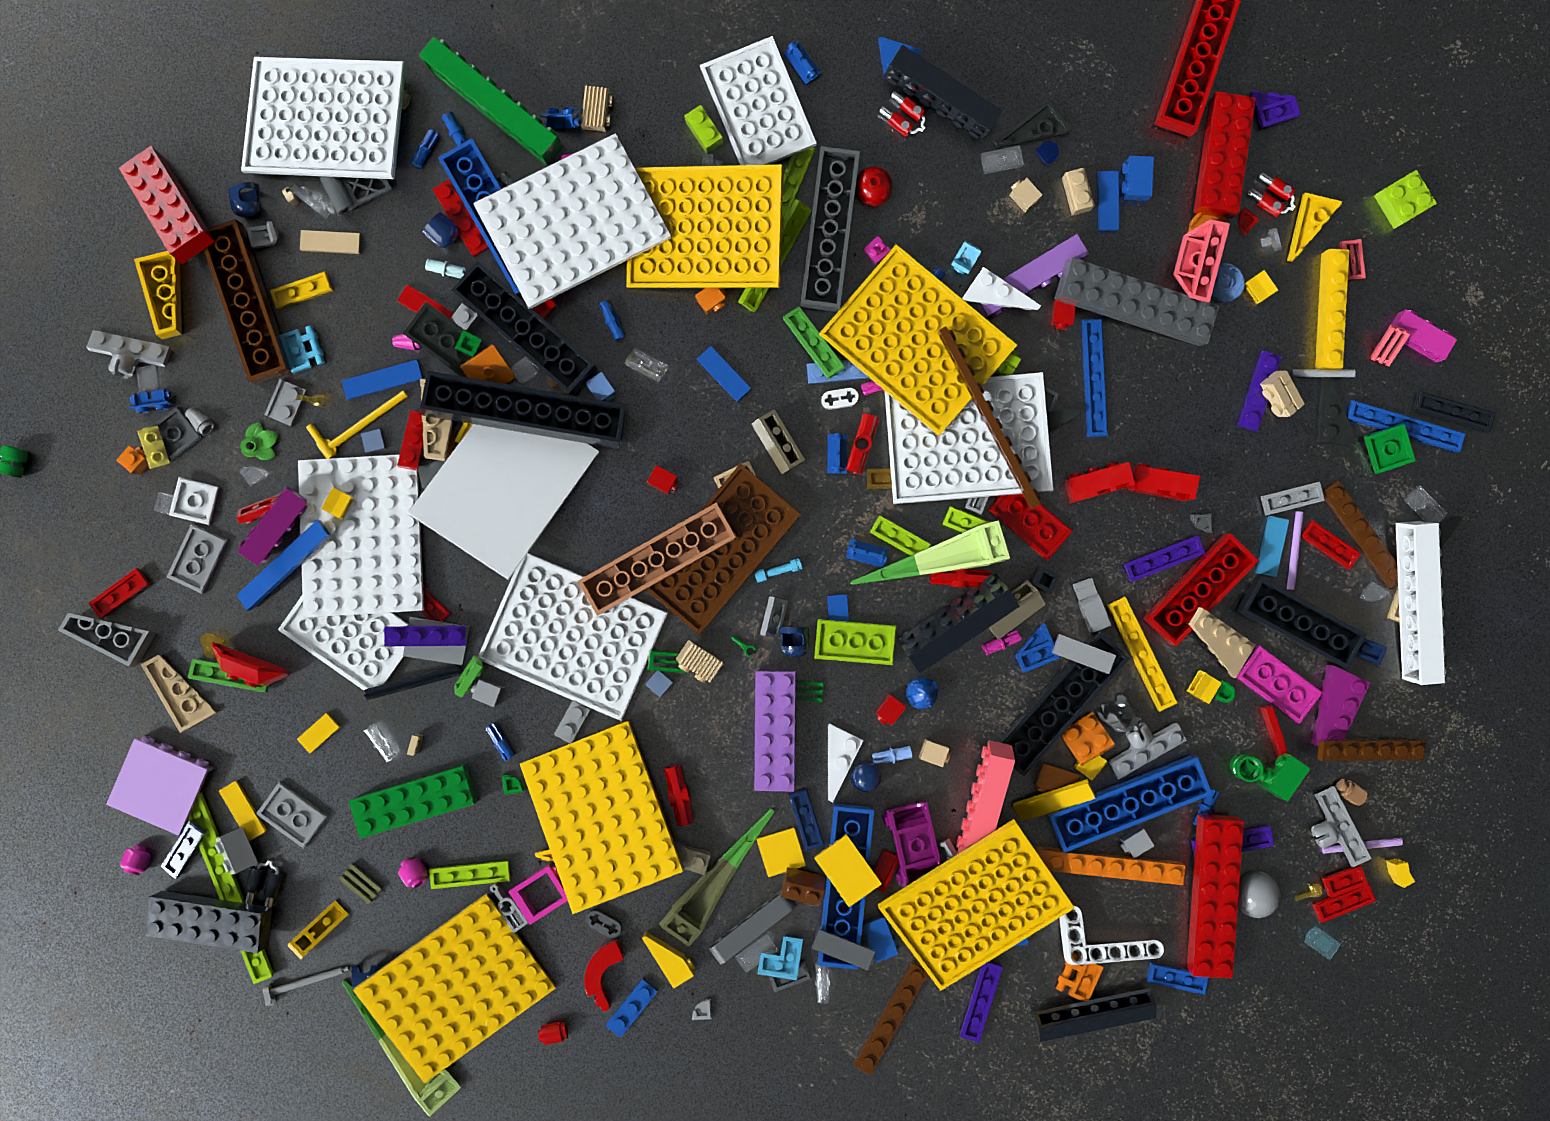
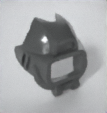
(1116, 712)

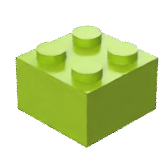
(1405, 199)

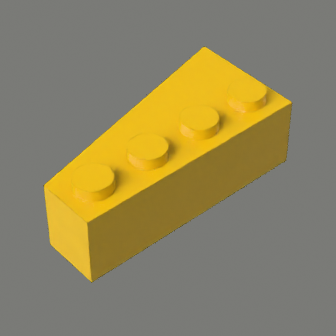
(162, 291)

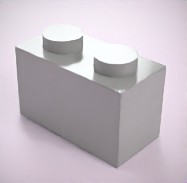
(236, 851)

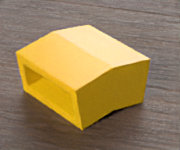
(1260, 287)
(337, 503)
(1204, 686)
(1091, 768)
(1399, 872)

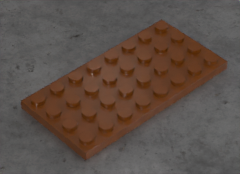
(707, 584)

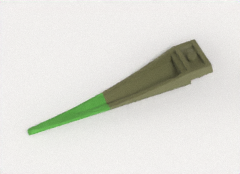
(696, 905)

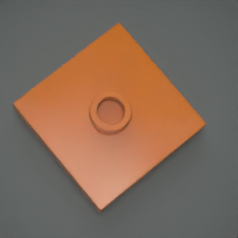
(488, 366)

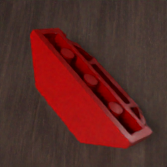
(249, 668)

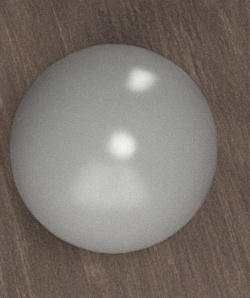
(1258, 894)

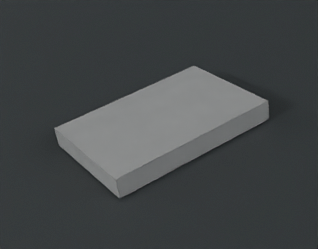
(197, 558)
(444, 654)
(292, 814)

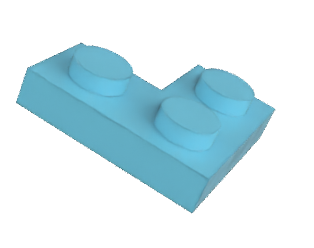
(786, 964)

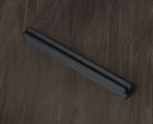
(412, 682)

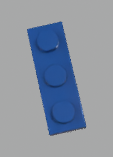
(631, 1007)

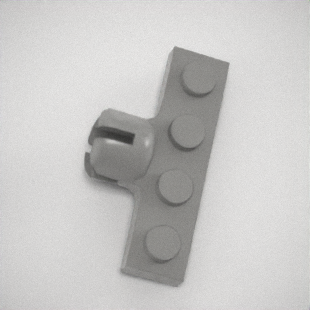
(127, 352)
(1145, 748)
(1339, 828)

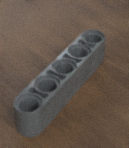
(751, 927)

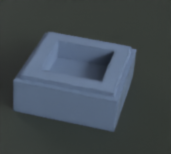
(373, 441)
(659, 683)

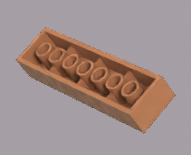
(657, 559)

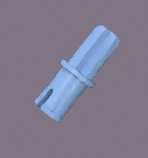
(892, 755)

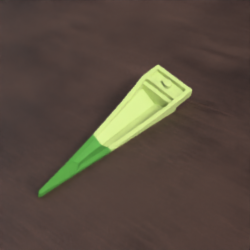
(970, 549)
(428, 1095)

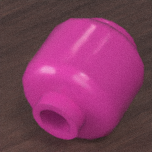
(135, 860)
(413, 872)

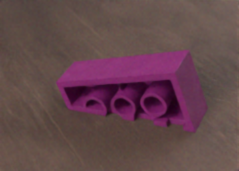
(272, 526)
(1338, 704)

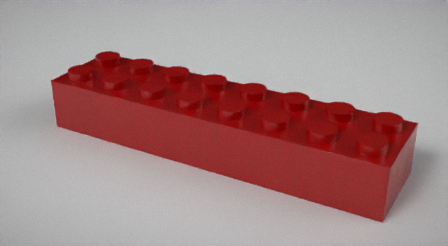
(1196, 65)
(1215, 896)

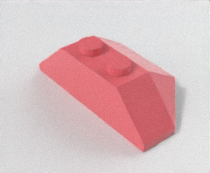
(1200, 259)

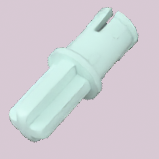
(444, 268)

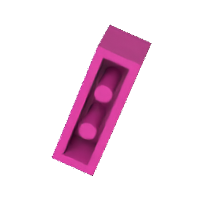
(1424, 336)

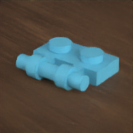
(296, 351)

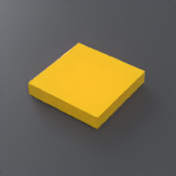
(781, 851)

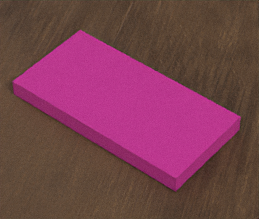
(1279, 684)

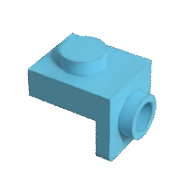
(966, 258)

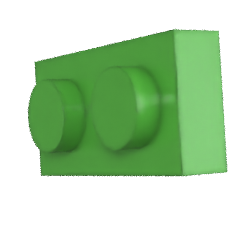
(466, 679)

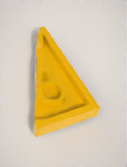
(1312, 215)

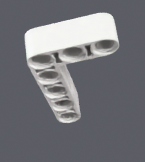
(1103, 950)

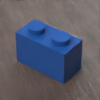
(1138, 178)
(880, 938)

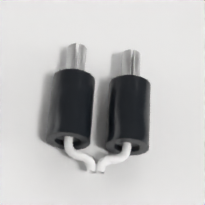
(255, 880)

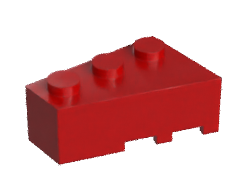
(1099, 481)
(1164, 483)

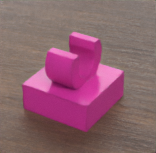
(876, 250)

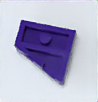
(1274, 108)

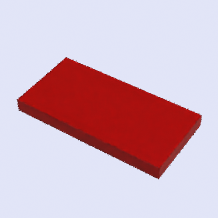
(1034, 526)

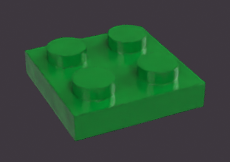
(1389, 448)

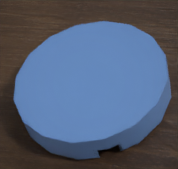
(1228, 283)

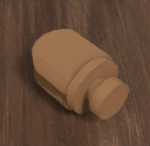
(1351, 792)

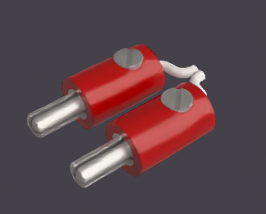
(899, 122)
(1270, 203)

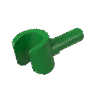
(743, 645)

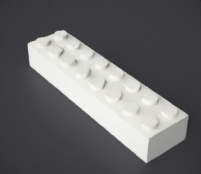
(1420, 602)

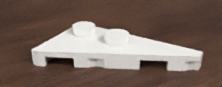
(993, 290)
(841, 753)

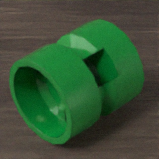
(13, 454)
(1246, 767)

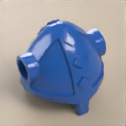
(921, 693)

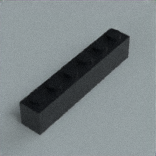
(1095, 1014)

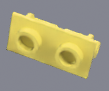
(153, 446)

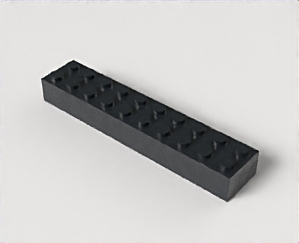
(522, 409)

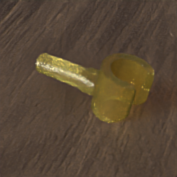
(314, 399)
(1315, 891)

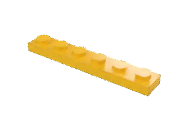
(1141, 654)

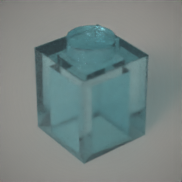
(1322, 942)

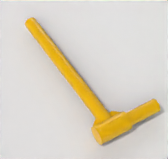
(328, 447)

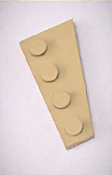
(435, 434)
(1223, 641)
(178, 696)

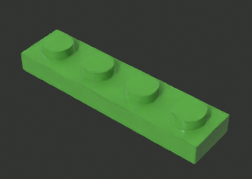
(813, 343)
(212, 673)

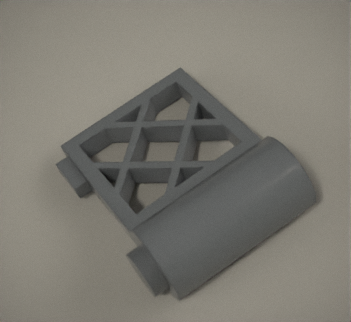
(343, 196)

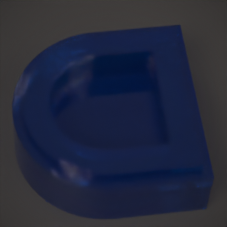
(1047, 152)

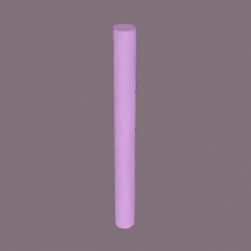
(1295, 550)
(1368, 844)

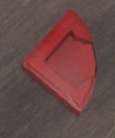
(1246, 220)

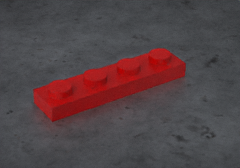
(461, 217)

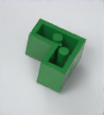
(1284, 777)

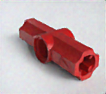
(865, 431)
(960, 577)
(678, 795)

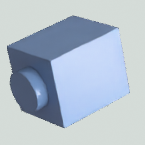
(601, 388)

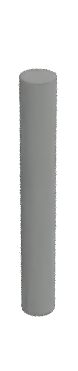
(1323, 373)

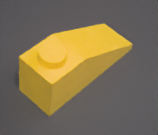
(317, 930)
(671, 961)

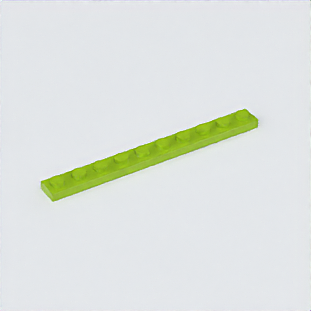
(226, 884)

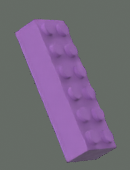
(775, 730)

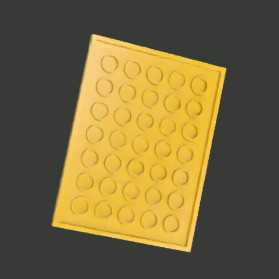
(720, 228)
(894, 339)
(601, 817)
(976, 905)
(454, 988)

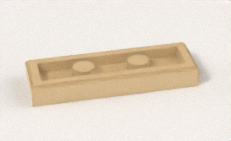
(330, 242)

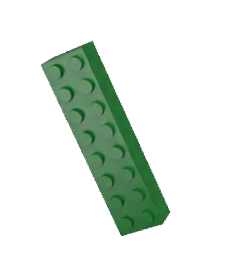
(491, 101)

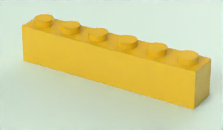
(1332, 309)

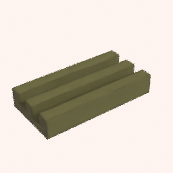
(356, 889)

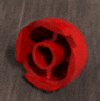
(873, 186)

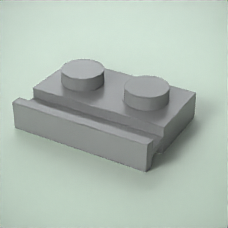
(283, 403)

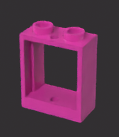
(524, 904)

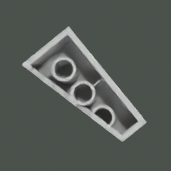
(114, 640)

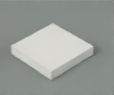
(194, 501)

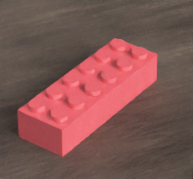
(987, 794)

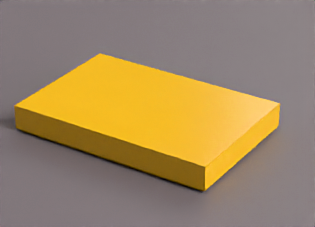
(847, 870)

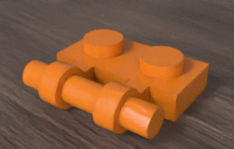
(1084, 982)

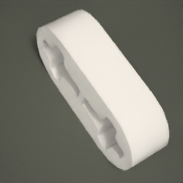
(838, 394)

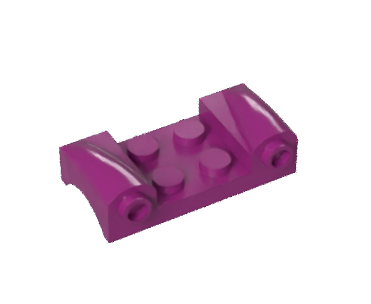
(913, 841)

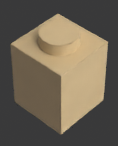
(1025, 194)
(934, 753)

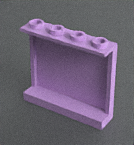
(158, 784)

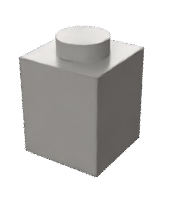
(466, 318)
(487, 692)
(1136, 842)

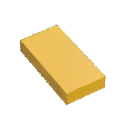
(318, 733)

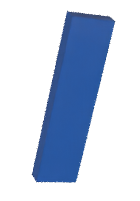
(382, 379)

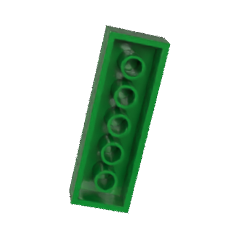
(413, 801)

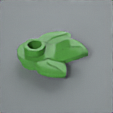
(261, 440)

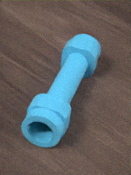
(762, 574)

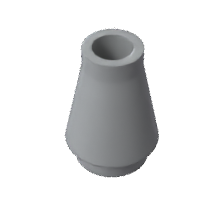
(201, 423)

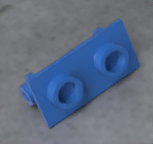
(802, 62)
(555, 117)
(143, 403)
(837, 453)
(867, 553)

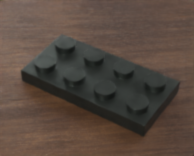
(438, 337)

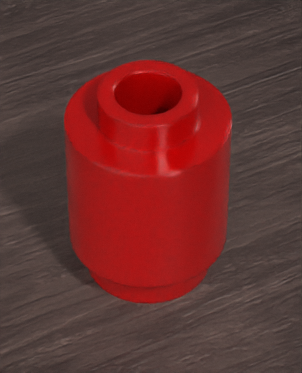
(553, 1033)

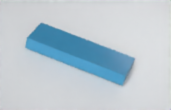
(1272, 546)

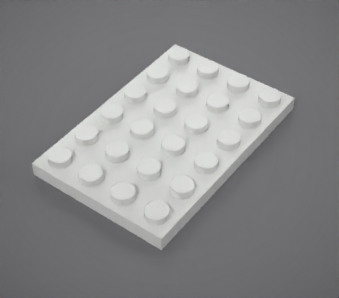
(758, 104)
(348, 643)

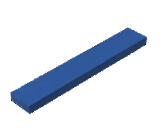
(1094, 378)
(1416, 429)
(284, 565)

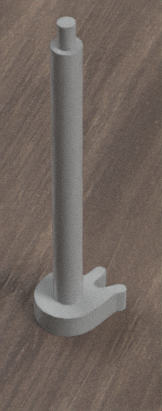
(270, 992)

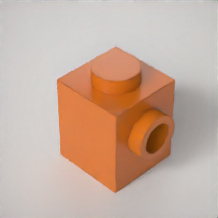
(711, 299)
(133, 459)

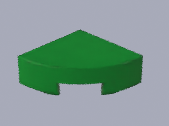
(512, 784)

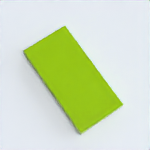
(855, 642)

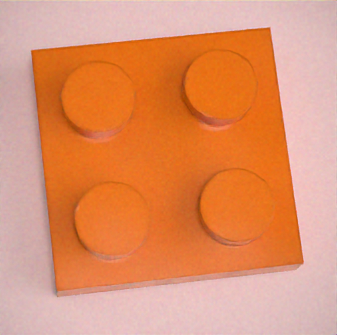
(1087, 739)

